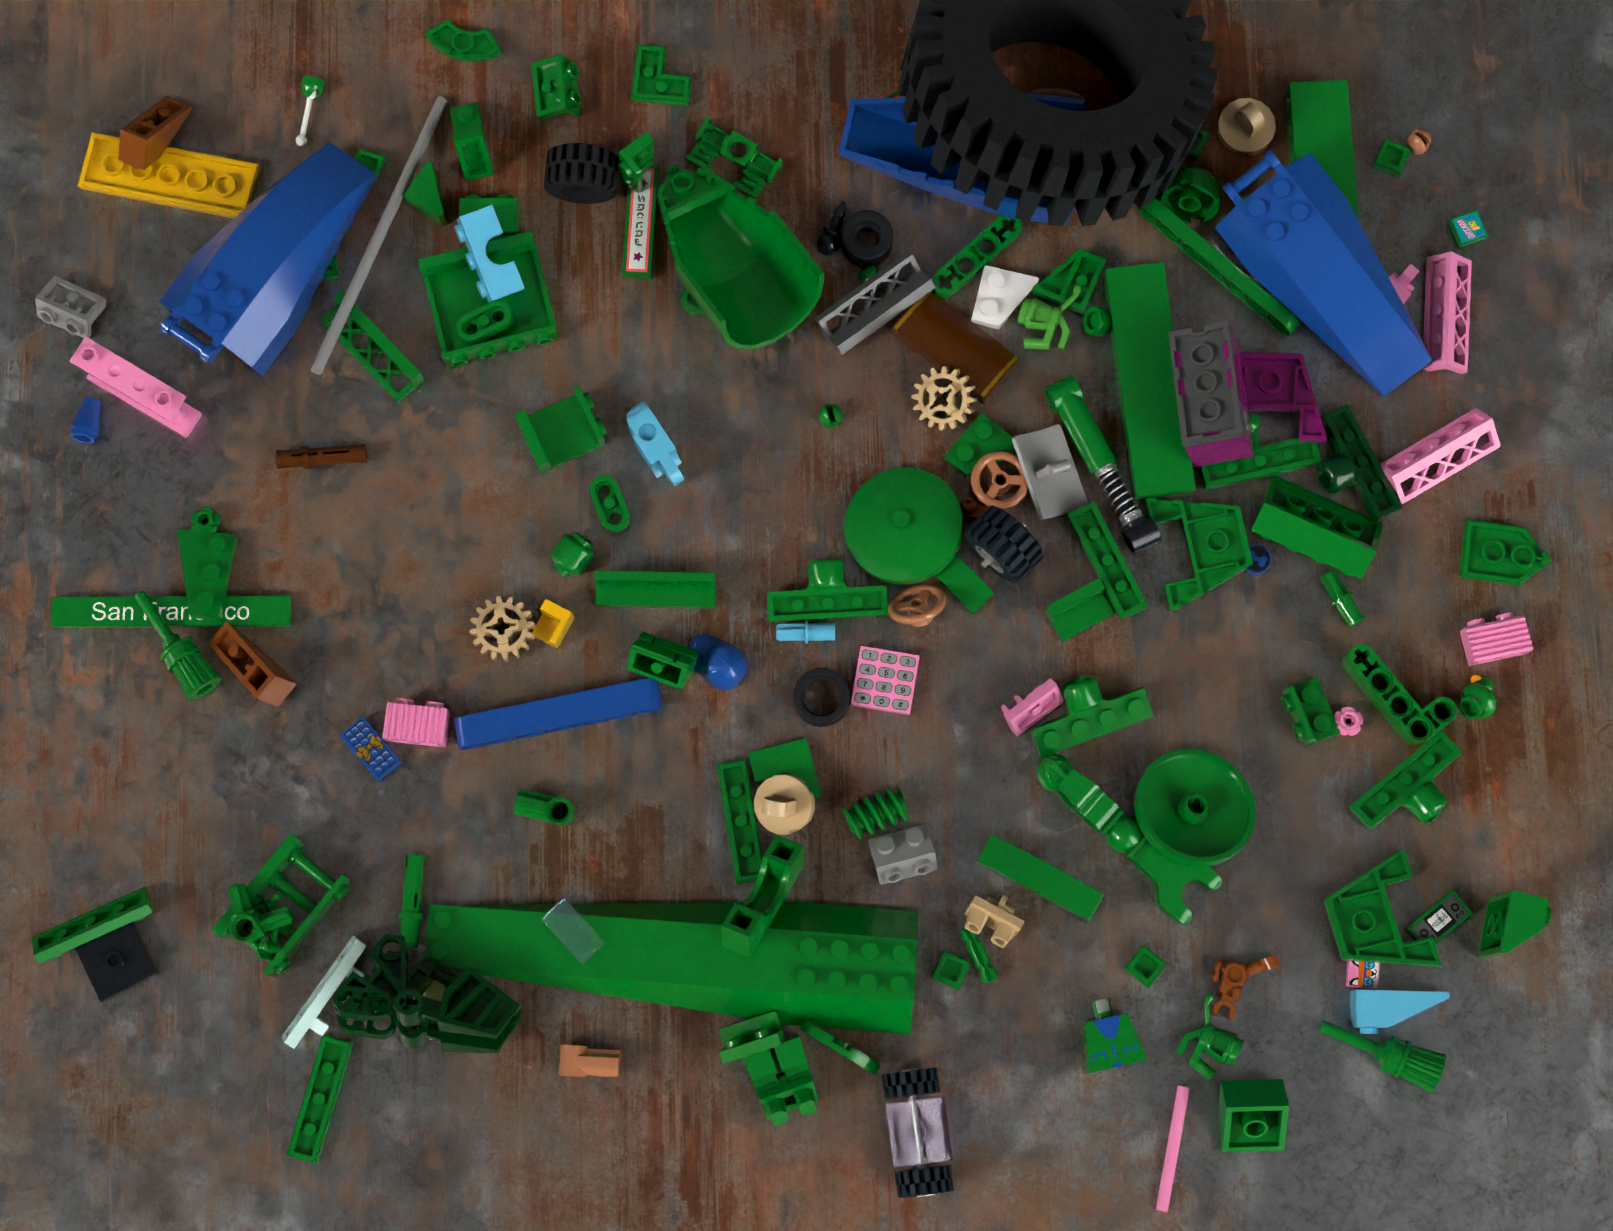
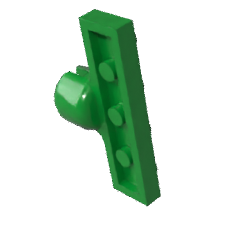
(827, 596)
(1089, 716)
(1410, 785)

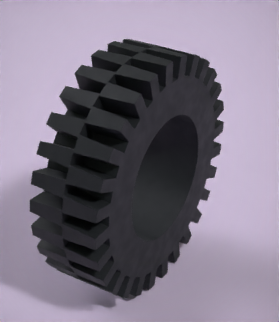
(1047, 151)

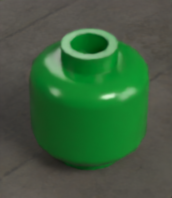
(572, 554)

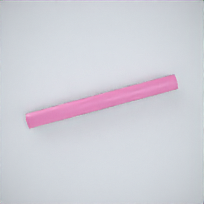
(1172, 1148)

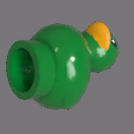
(1478, 699)

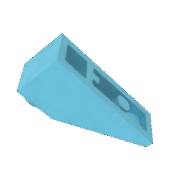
(1384, 1008)

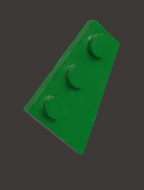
(206, 570)

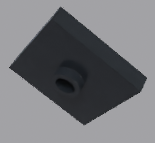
(116, 961)

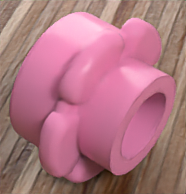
(1356, 721)

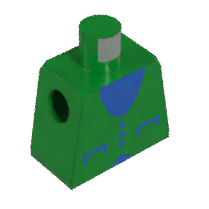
(1110, 1039)

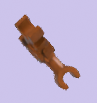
(1234, 977)

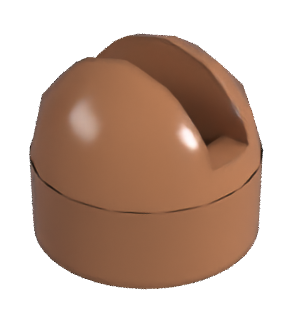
(1416, 144)

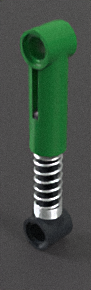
(1068, 402)

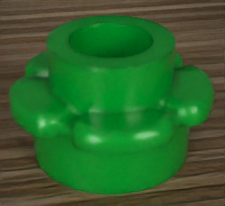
(205, 513)

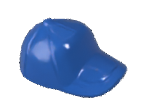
(719, 662)

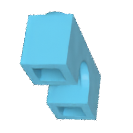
(476, 230)

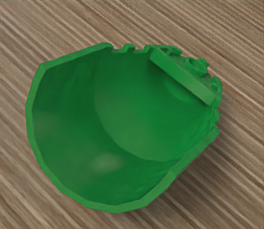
(737, 259)

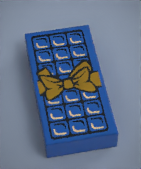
(370, 749)

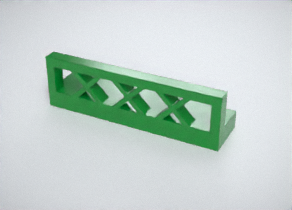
(384, 346)
(655, 589)

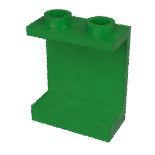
(562, 430)

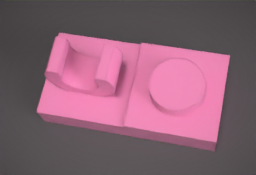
(1033, 708)

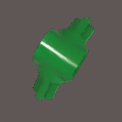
(261, 922)

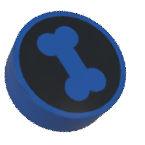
(1261, 560)

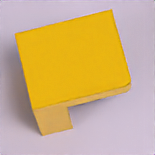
(553, 623)

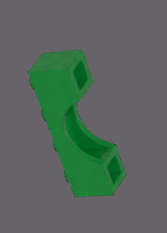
(750, 920)

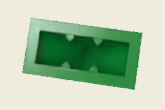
(425, 195)

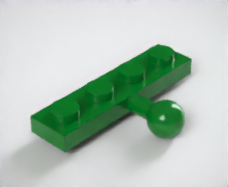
(1267, 461)

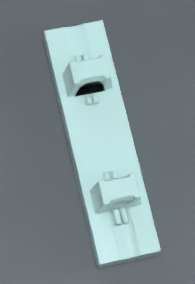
(308, 1014)

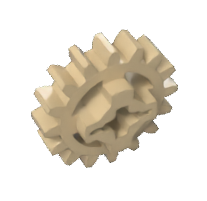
(952, 406)
(490, 629)

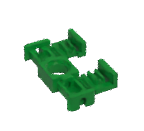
(717, 140)

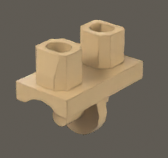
(994, 915)

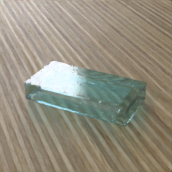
(573, 931)

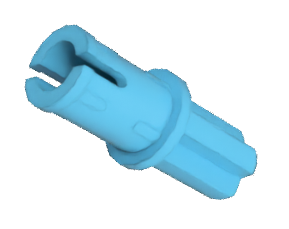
(805, 631)

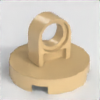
(1246, 126)
(784, 804)

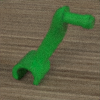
(267, 948)

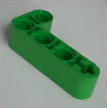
(1395, 691)

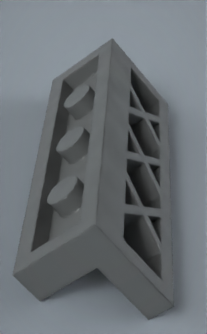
(876, 308)

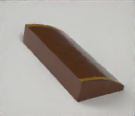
(952, 340)

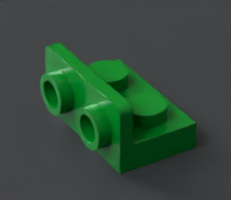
(556, 87)
(635, 161)
(1309, 711)
(751, 1036)

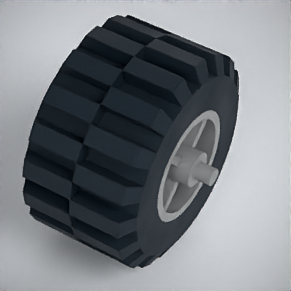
(1003, 544)

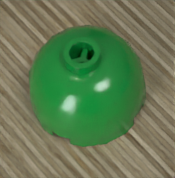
(1193, 195)

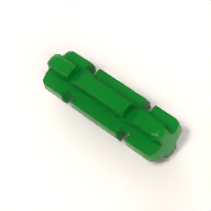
(979, 956)

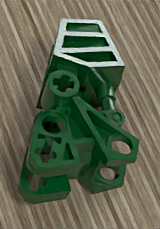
(468, 1019)

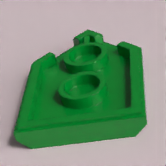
(1499, 553)

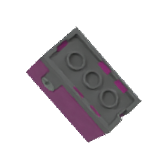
(1210, 394)

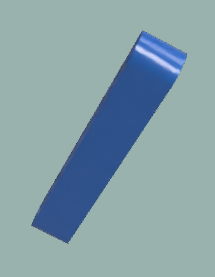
(557, 713)

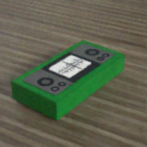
(1440, 918)

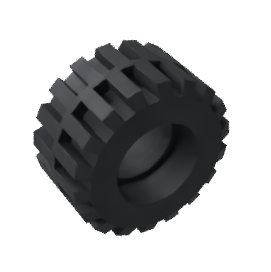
(581, 173)

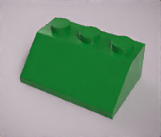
(1511, 921)

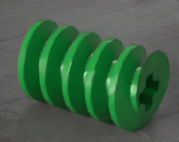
(876, 813)

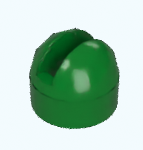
(867, 273)
(824, 416)

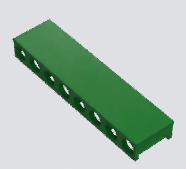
(1322, 126)
(1145, 380)

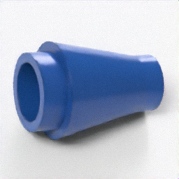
(86, 422)

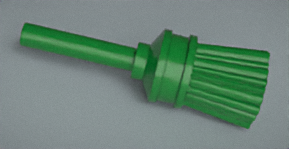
(181, 655)
(1395, 1056)

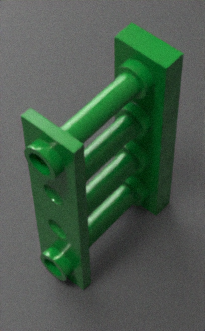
(272, 877)

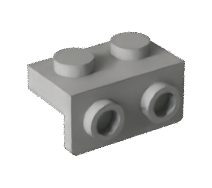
(903, 854)

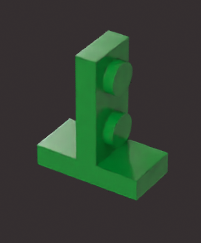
(471, 141)

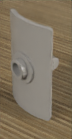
(1050, 472)

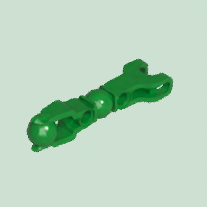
(1124, 835)

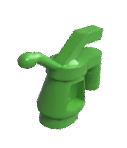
(1042, 316)

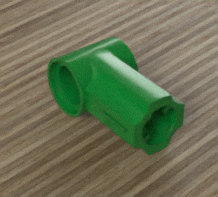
(543, 807)

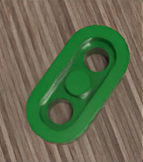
(485, 320)
(609, 505)

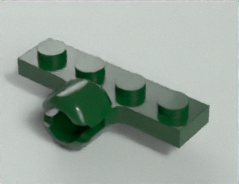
(1355, 465)

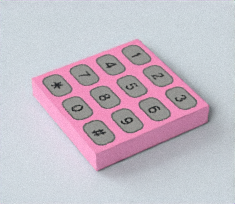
(885, 680)

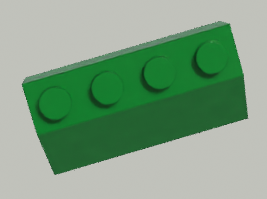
(1317, 527)

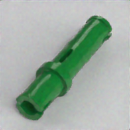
(411, 901)

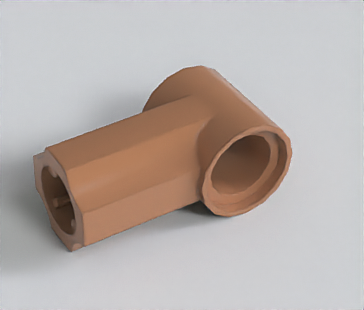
(582, 1061)

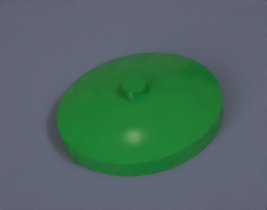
(904, 526)
(1194, 807)

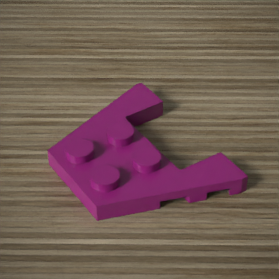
(1282, 385)

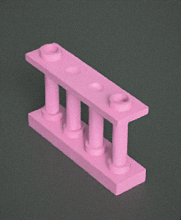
(135, 387)

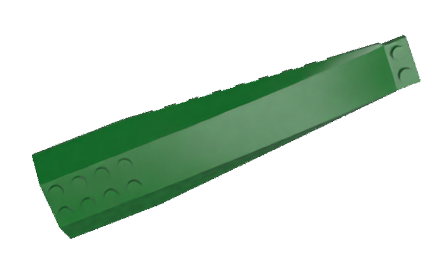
(812, 963)

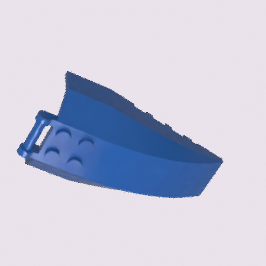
(884, 142)
(1318, 262)
(266, 263)

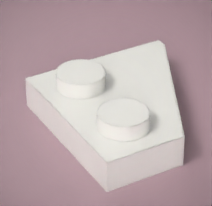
(1000, 295)

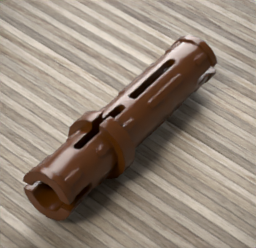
(311, 457)

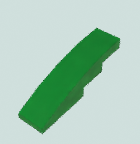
(1040, 878)

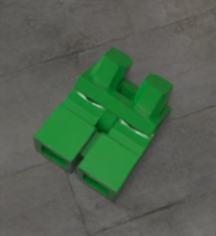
(786, 1091)

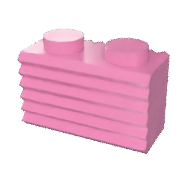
(1495, 639)
(416, 723)

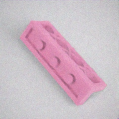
(1443, 310)
(1440, 448)

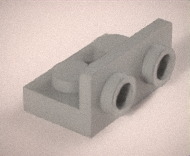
(69, 306)

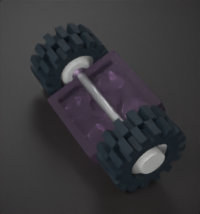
(918, 1132)

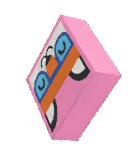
(1362, 975)

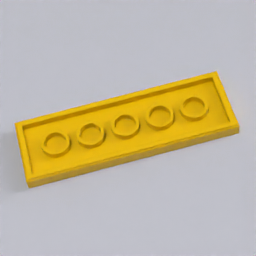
(175, 180)

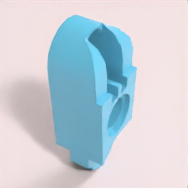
(654, 443)

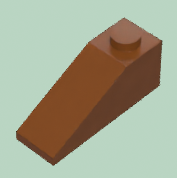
(151, 132)
(251, 665)

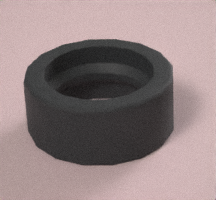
(815, 675)

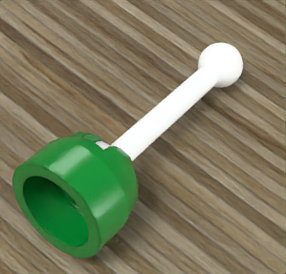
(312, 89)

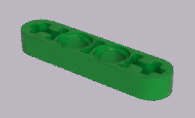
(978, 257)

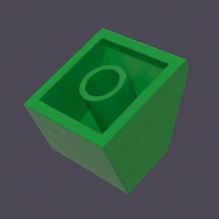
(1253, 1115)

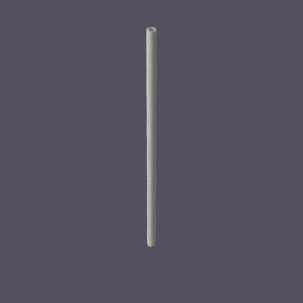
(378, 236)

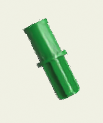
(1341, 598)

